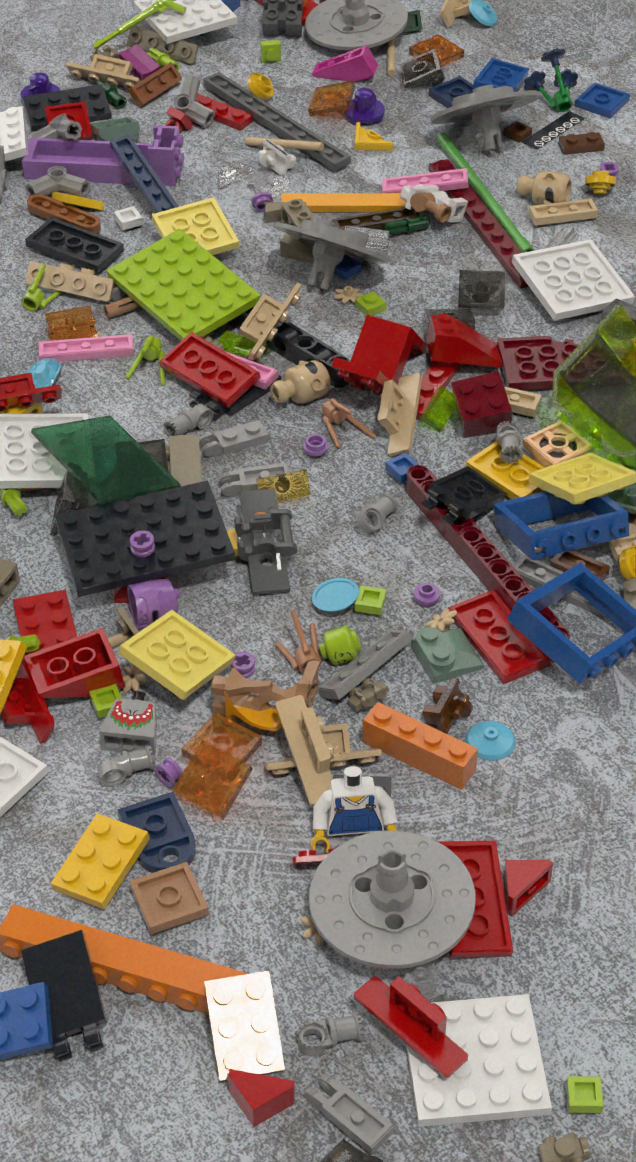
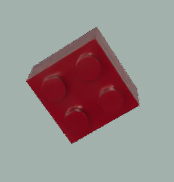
(481, 403)

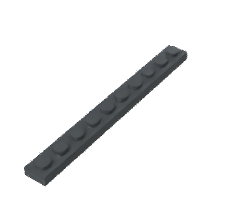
(275, 119)

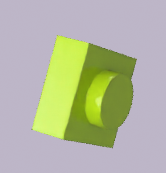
(270, 51)
(370, 304)
(370, 600)
(103, 699)
(584, 1094)

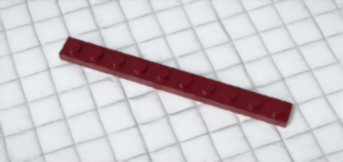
(485, 225)

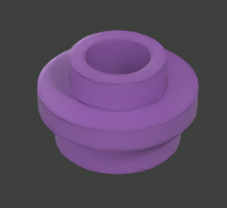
(259, 200)
(315, 445)
(426, 594)

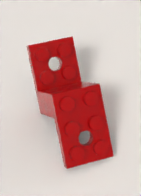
(379, 354)

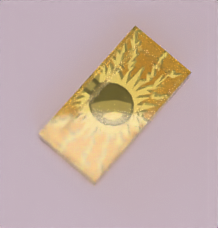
(287, 485)

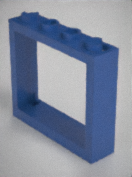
(514, 514)
(555, 644)

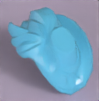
(45, 372)

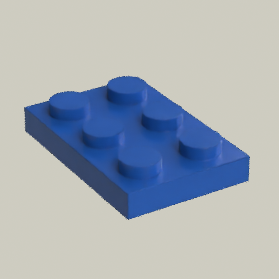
(501, 74)
(25, 1020)

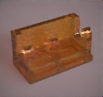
(71, 324)

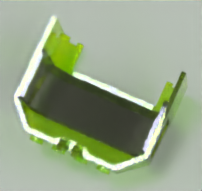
(598, 388)

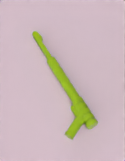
(158, 6)

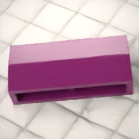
(142, 63)

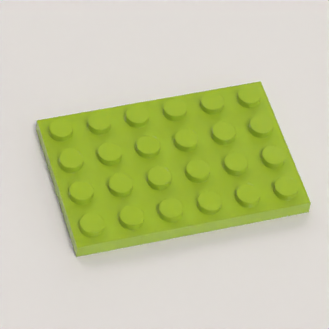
(183, 286)

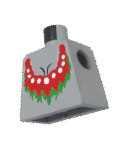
(130, 725)

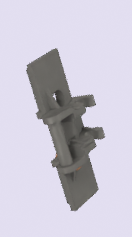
(256, 542)

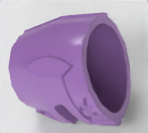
(151, 601)

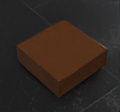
(517, 131)

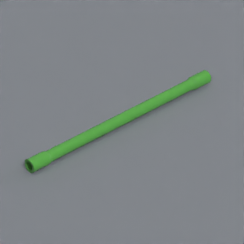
(449, 147)

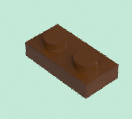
(581, 143)
(569, 559)

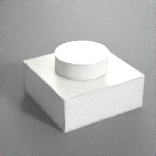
(128, 218)

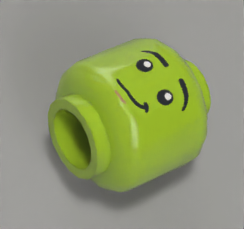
(340, 645)

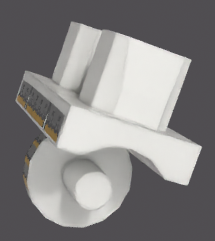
(276, 157)

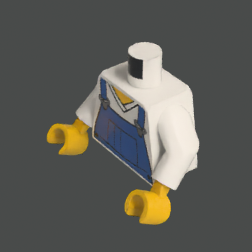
(352, 808)

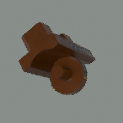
(450, 705)

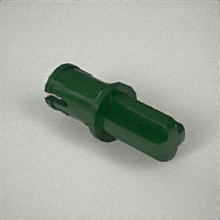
(113, 96)
(407, 225)

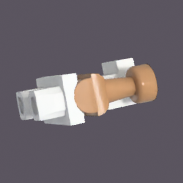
(430, 199)

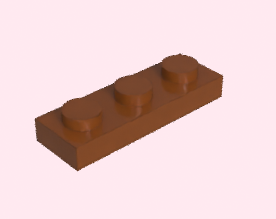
(155, 84)

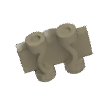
(107, 52)
(368, 696)
(564, 1149)

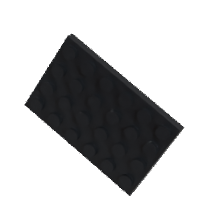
(184, 529)

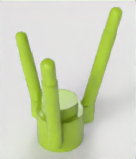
(34, 296)
(150, 351)

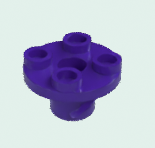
(38, 85)
(365, 108)

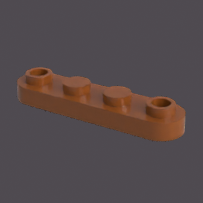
(49, 207)

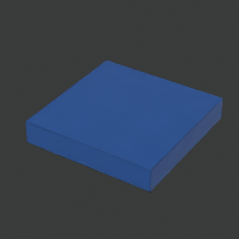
(602, 100)

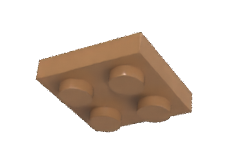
(169, 898)

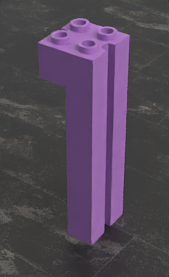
(98, 162)

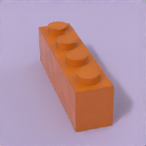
(420, 745)

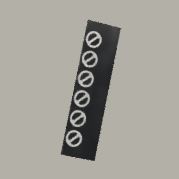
(553, 130)

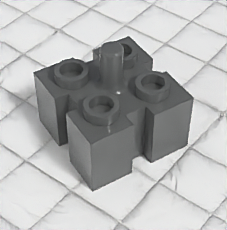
(282, 17)

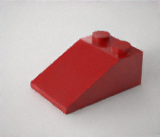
(458, 343)
(75, 666)

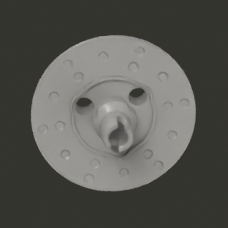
(356, 23)
(485, 109)
(330, 246)
(392, 899)

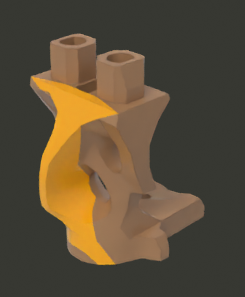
(248, 699)

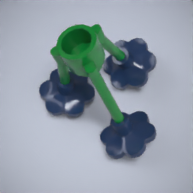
(563, 80)

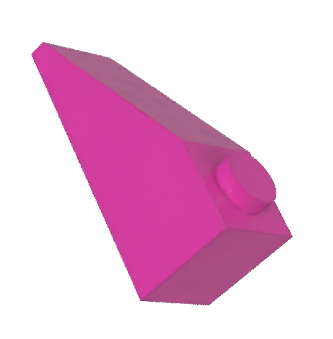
(349, 66)

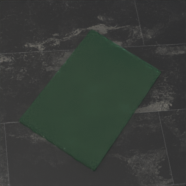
(105, 459)

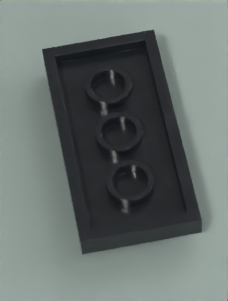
(93, 95)
(74, 245)

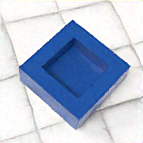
(347, 268)
(399, 465)

